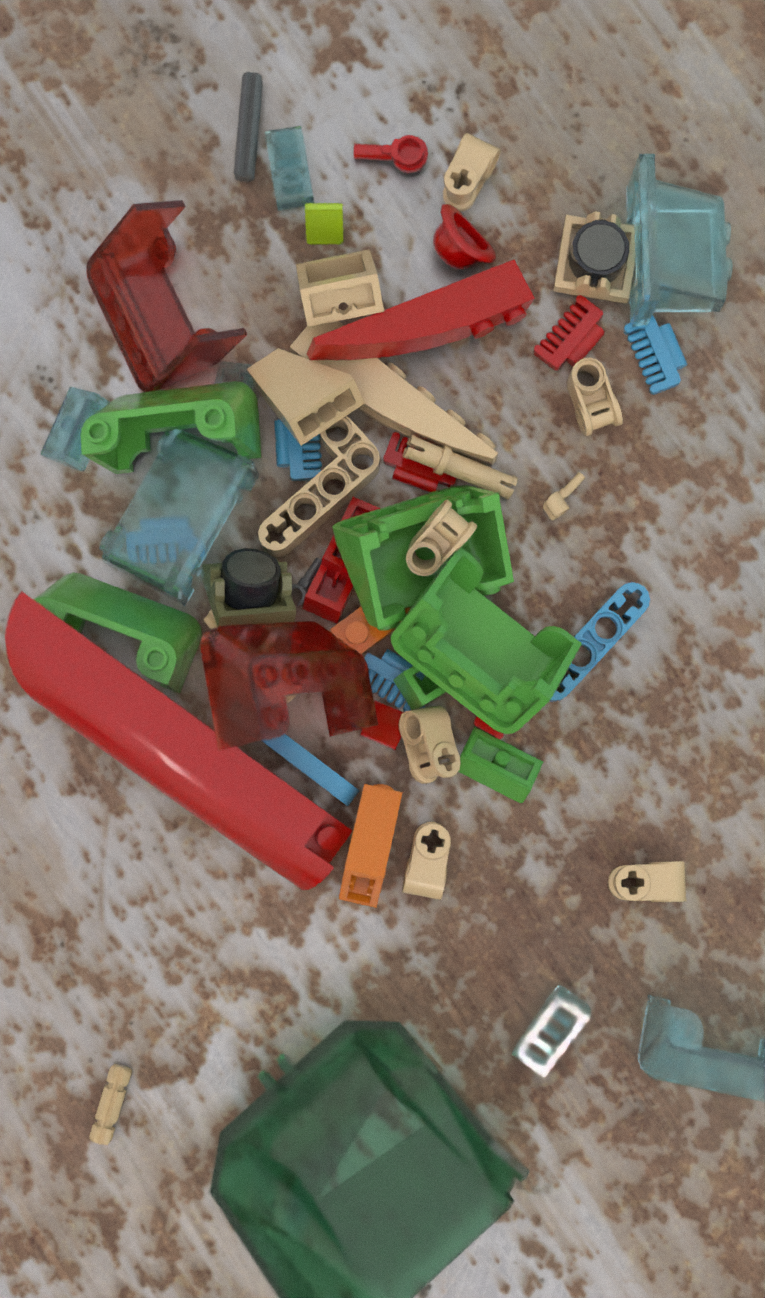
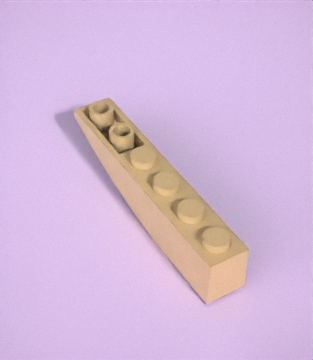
(400, 405)

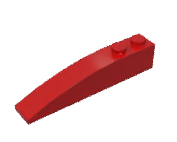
(433, 318)

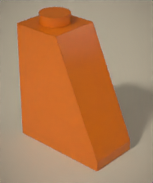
(370, 845)

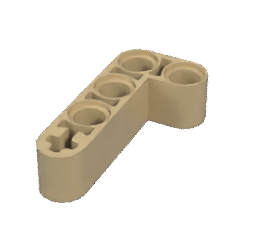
(313, 492)

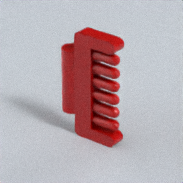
(578, 342)
(410, 471)

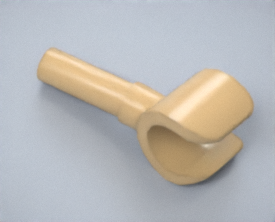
(555, 504)

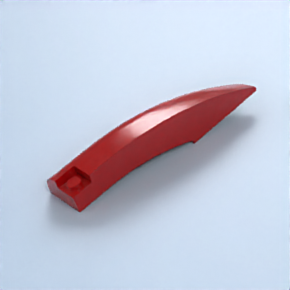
(169, 746)

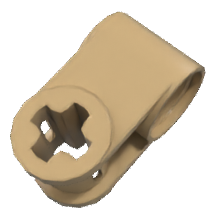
(469, 169)
(595, 404)
(443, 534)
(429, 739)
(426, 868)
(653, 882)

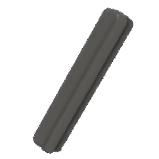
(248, 127)

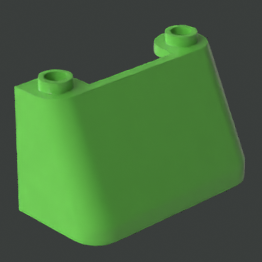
(217, 410)
(378, 542)
(166, 633)
(481, 650)

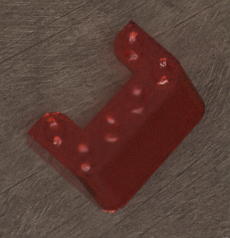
(260, 664)

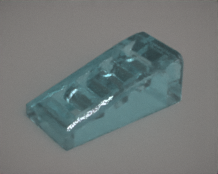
(573, 1026)

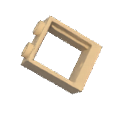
(337, 280)

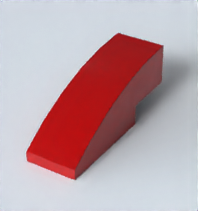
(332, 584)

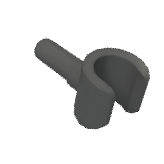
(305, 581)

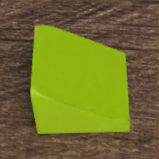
(324, 223)

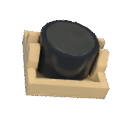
(596, 258)

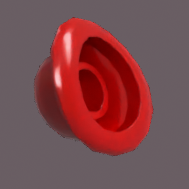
(459, 241)

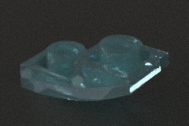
(289, 167)

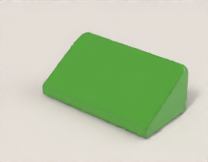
(499, 765)

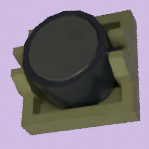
(249, 589)

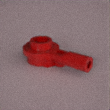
(407, 153)

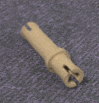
(458, 466)

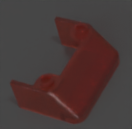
(143, 305)

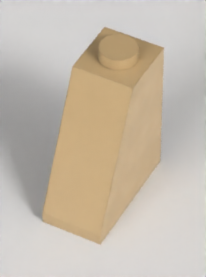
(304, 392)

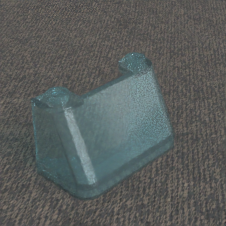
(178, 513)
(673, 1053)

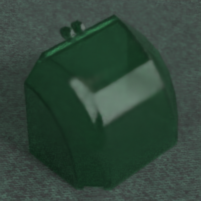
(361, 1168)

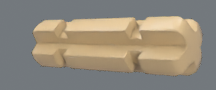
(110, 1104)

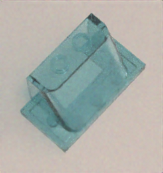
(677, 246)

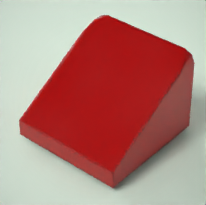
(387, 731)

